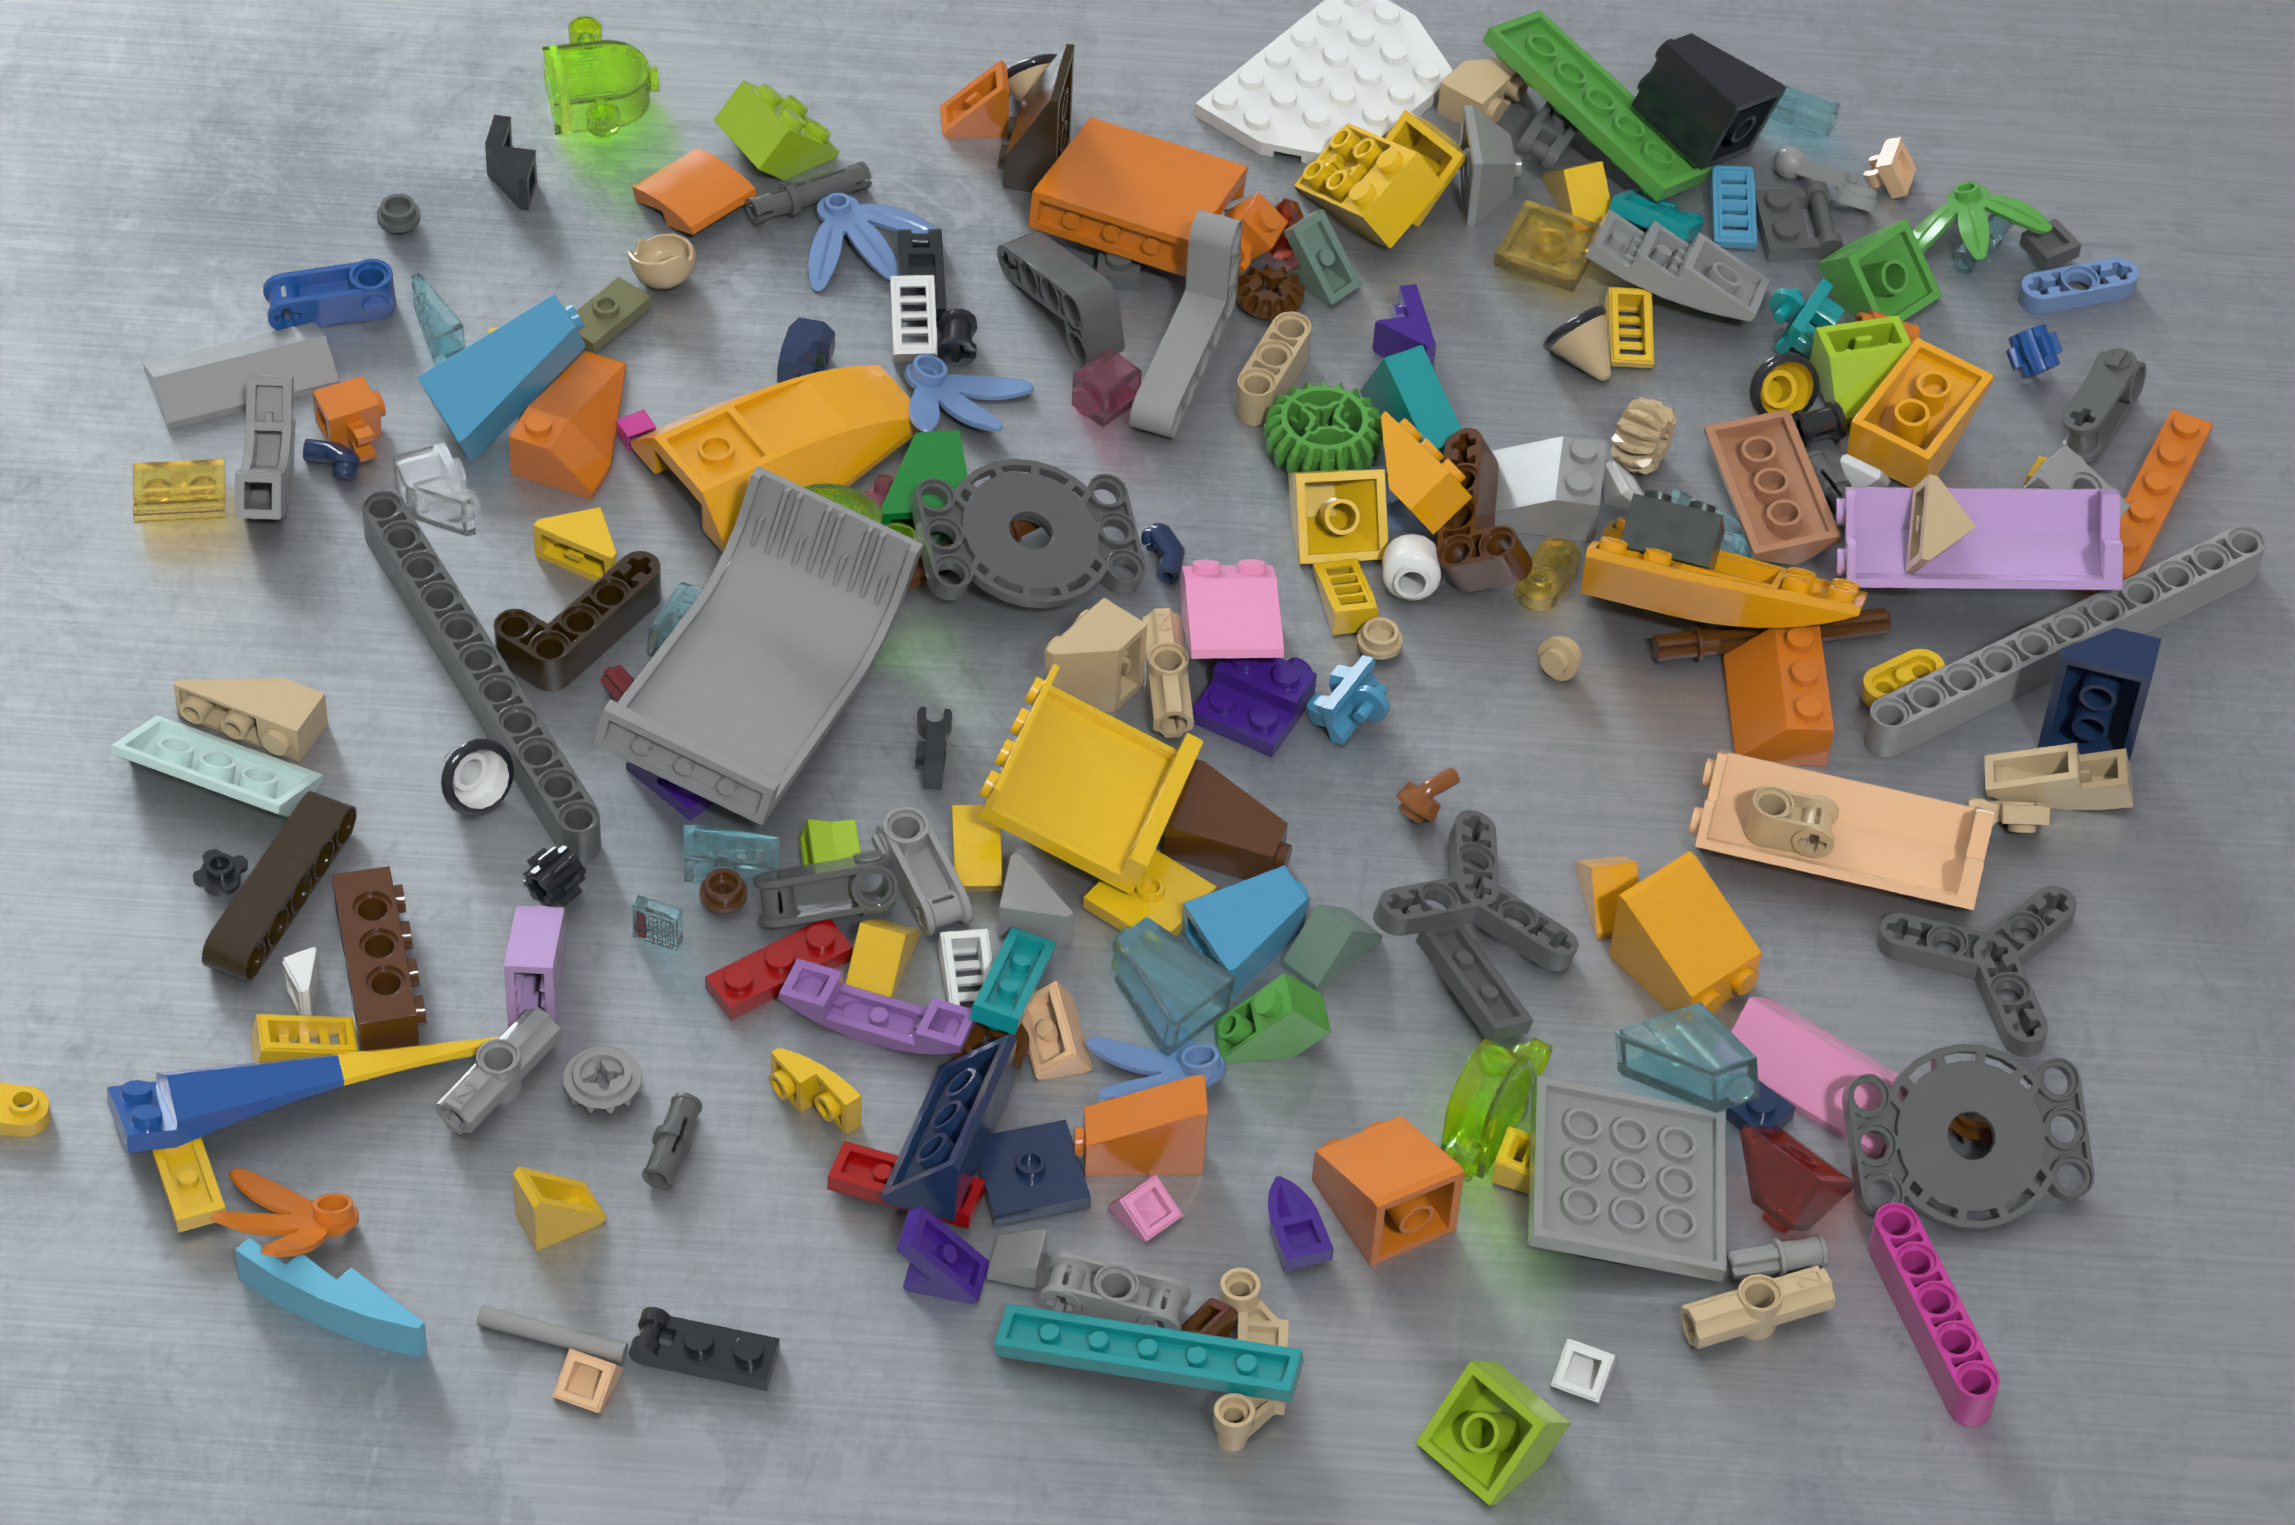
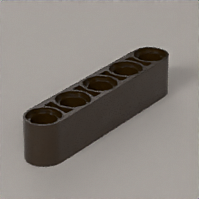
(279, 886)

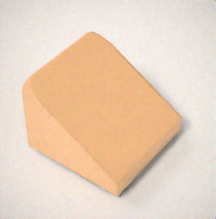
(586, 1381)

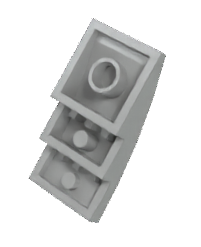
(1686, 273)

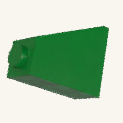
(928, 456)

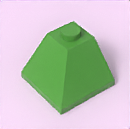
(1881, 273)

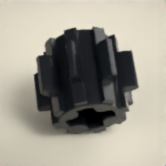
(554, 876)

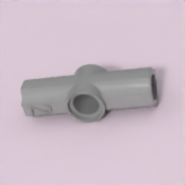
(498, 1071)

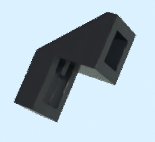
(510, 167)

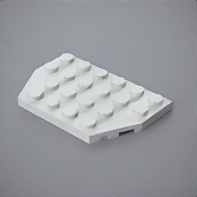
(1328, 70)

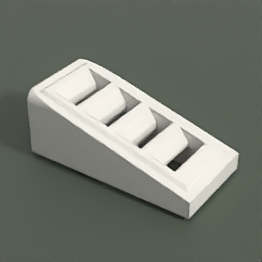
(908, 351)
(960, 944)

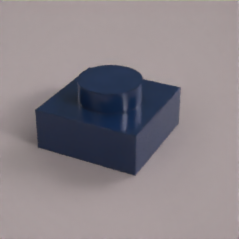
(1765, 1111)

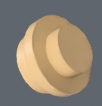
(1380, 638)
(1559, 657)

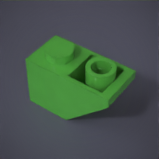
(1273, 1022)

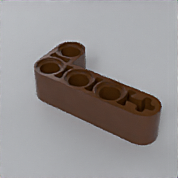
(1468, 544)

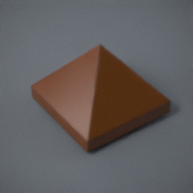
(1212, 1319)

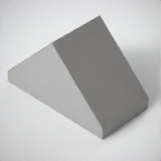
(1033, 905)

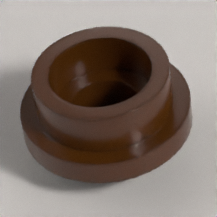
(723, 891)

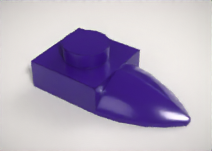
(1296, 1226)

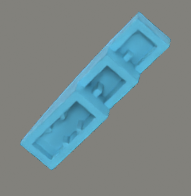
(341, 1305)

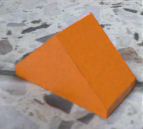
(979, 107)

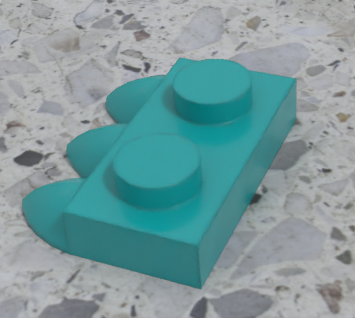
(1643, 211)

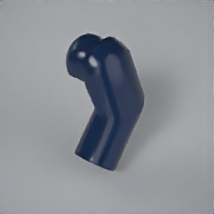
(1162, 538)

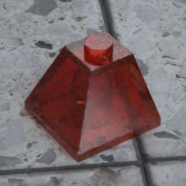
(1789, 1179)

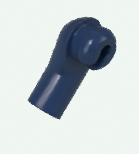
(335, 453)

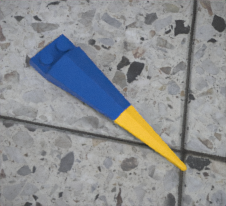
(203, 1100)

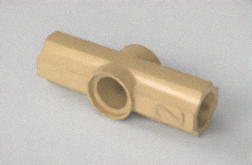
(1168, 673)
(1757, 1307)

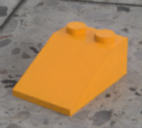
(1918, 413)

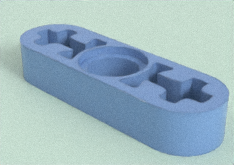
(2106, 278)

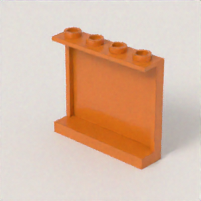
(1132, 194)

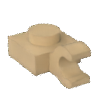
(2019, 815)

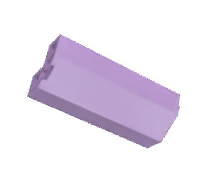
(2018, 542)

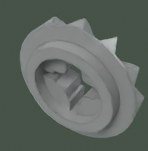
(619, 1070)

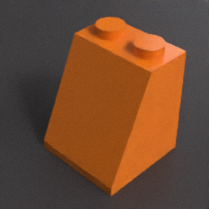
(1389, 1188)

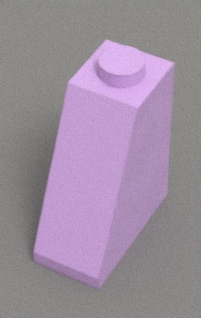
(535, 961)

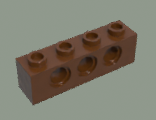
(377, 960)

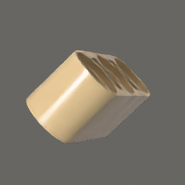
(1272, 367)

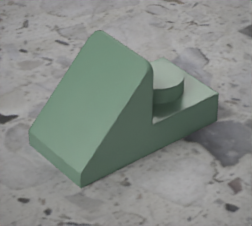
(1321, 258)

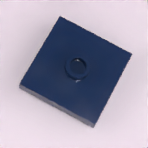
(1032, 1173)

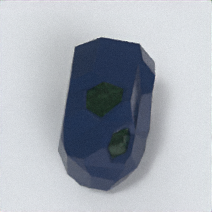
(805, 349)

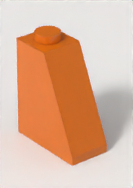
(1146, 1132)

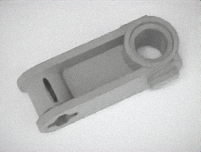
(922, 869)

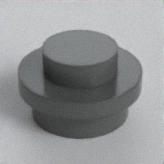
(398, 213)

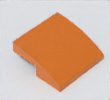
(694, 191)

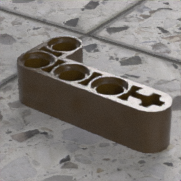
(564, 648)

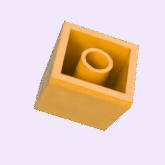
(1683, 938)

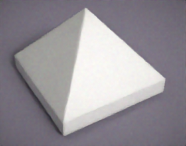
(1862, 474)
(1619, 486)

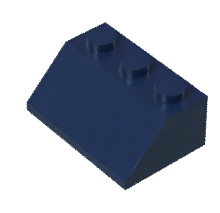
(2100, 692)

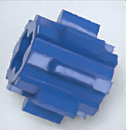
(2034, 351)

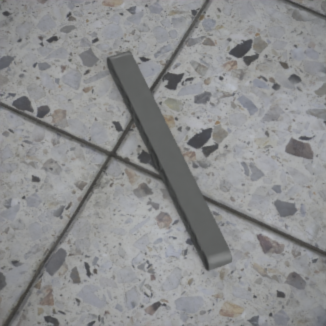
(481, 674)

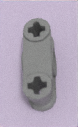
(1093, 1283)

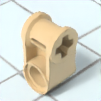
(1787, 819)

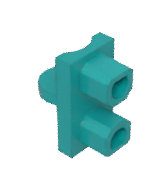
(1791, 308)

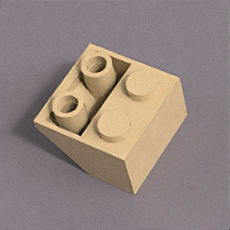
(1100, 656)

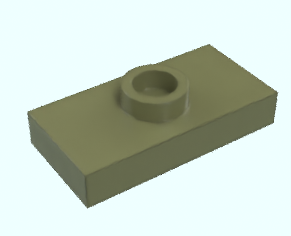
(611, 313)

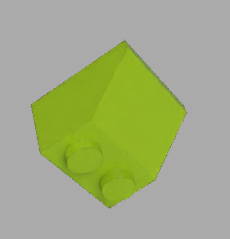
(1492, 1431)

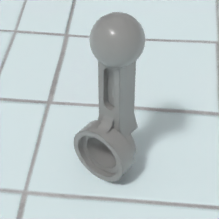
(1792, 163)

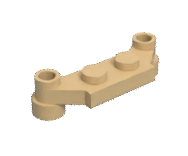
(1234, 1414)

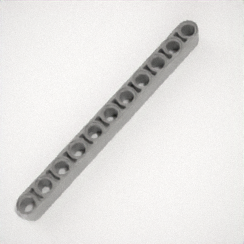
(2032, 654)

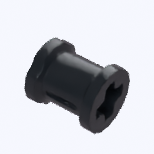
(957, 332)
(1821, 423)

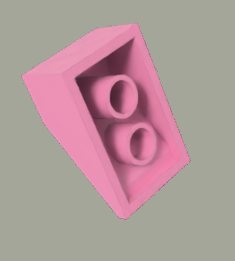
(1231, 610)

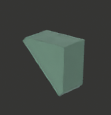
(1329, 945)

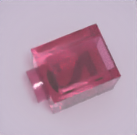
(1105, 387)

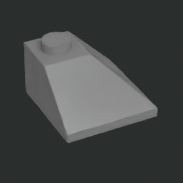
(1489, 168)

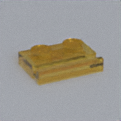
(179, 490)

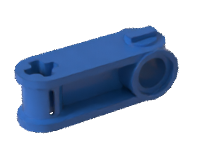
(331, 294)

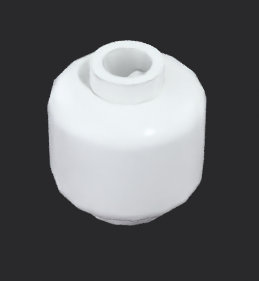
(1411, 567)

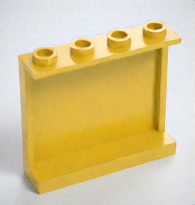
(1086, 785)

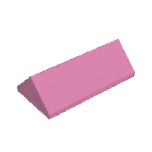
(1809, 1066)

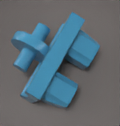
(1353, 700)

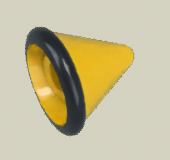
(1783, 384)

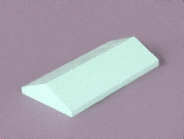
(218, 765)

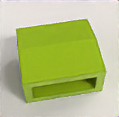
(828, 840)

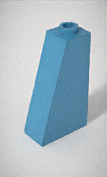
(503, 373)

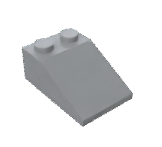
(1551, 487)

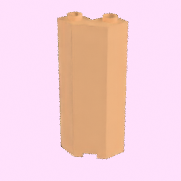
(1879, 838)

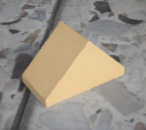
(1935, 523)

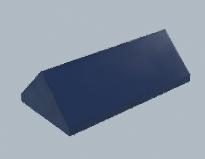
(952, 1130)

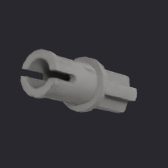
(1778, 1257)

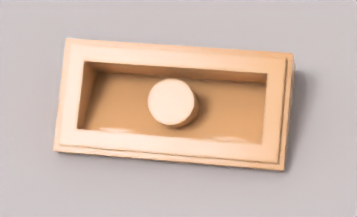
(1055, 1034)

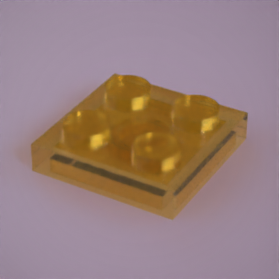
(1547, 246)

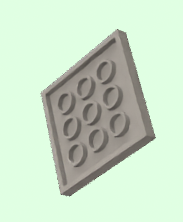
(1627, 1178)

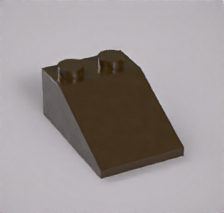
(1041, 126)

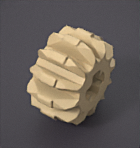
(1643, 435)

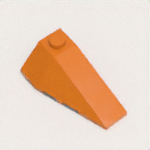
(571, 428)

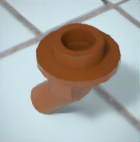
(1419, 801)

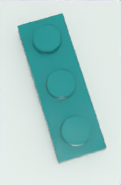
(1012, 981)

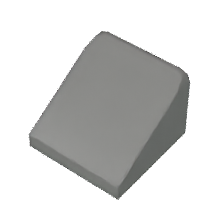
(1018, 1258)

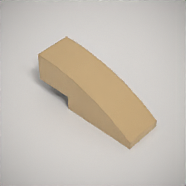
(2061, 777)

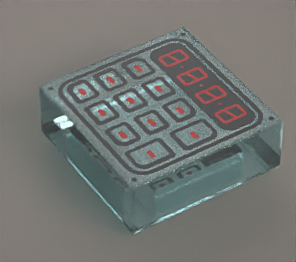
(657, 923)

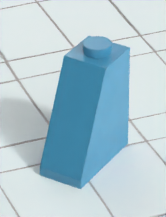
(1247, 923)

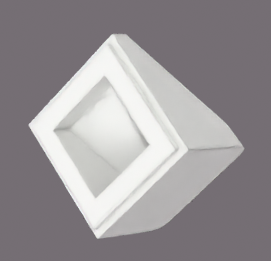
(302, 979)
(1583, 1370)

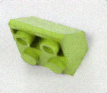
(775, 131)
(1856, 359)

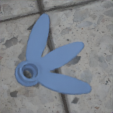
(845, 216)
(936, 387)
(1185, 1062)

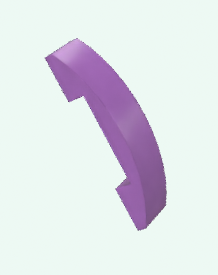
(872, 1017)

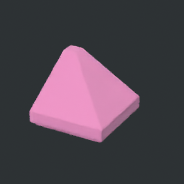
(1146, 1209)

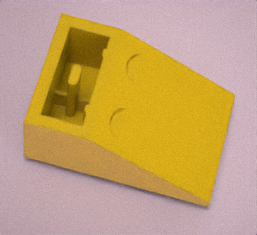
(1370, 184)

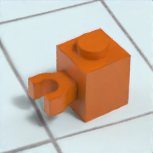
(1260, 227)
(350, 415)

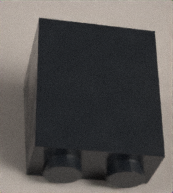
(1706, 100)

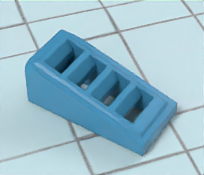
(1730, 194)

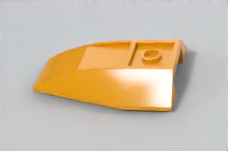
(803, 429)
(1734, 594)

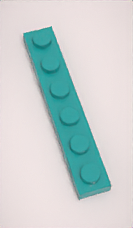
(1149, 1353)

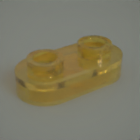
(1554, 567)

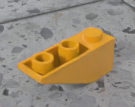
(1417, 476)

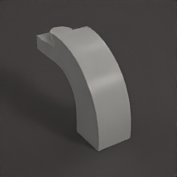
(269, 448)

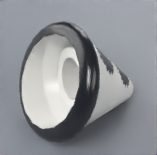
(476, 776)

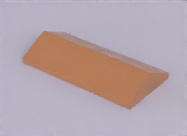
(1773, 487)

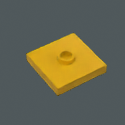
(1156, 896)

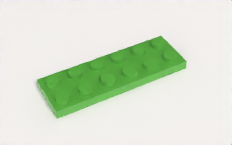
(1593, 103)

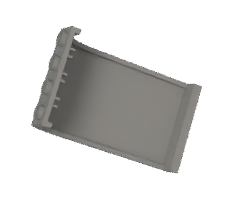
(765, 649)

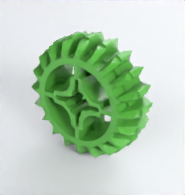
(1322, 429)

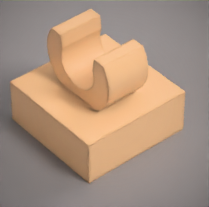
(1892, 168)

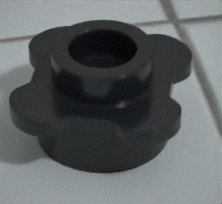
(220, 873)

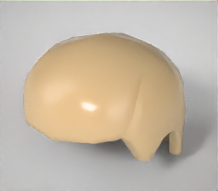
(663, 260)

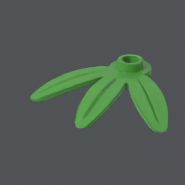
(1969, 203)

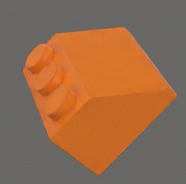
(1780, 697)

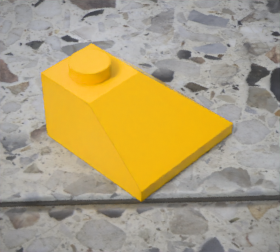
(1433, 145)
(1338, 515)

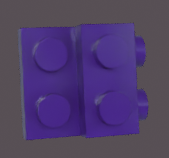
(1256, 700)

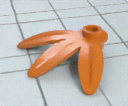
(300, 1219)

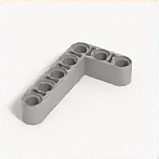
(1195, 326)

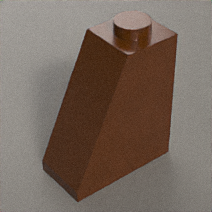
(1224, 828)

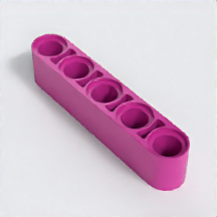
(1933, 1314)

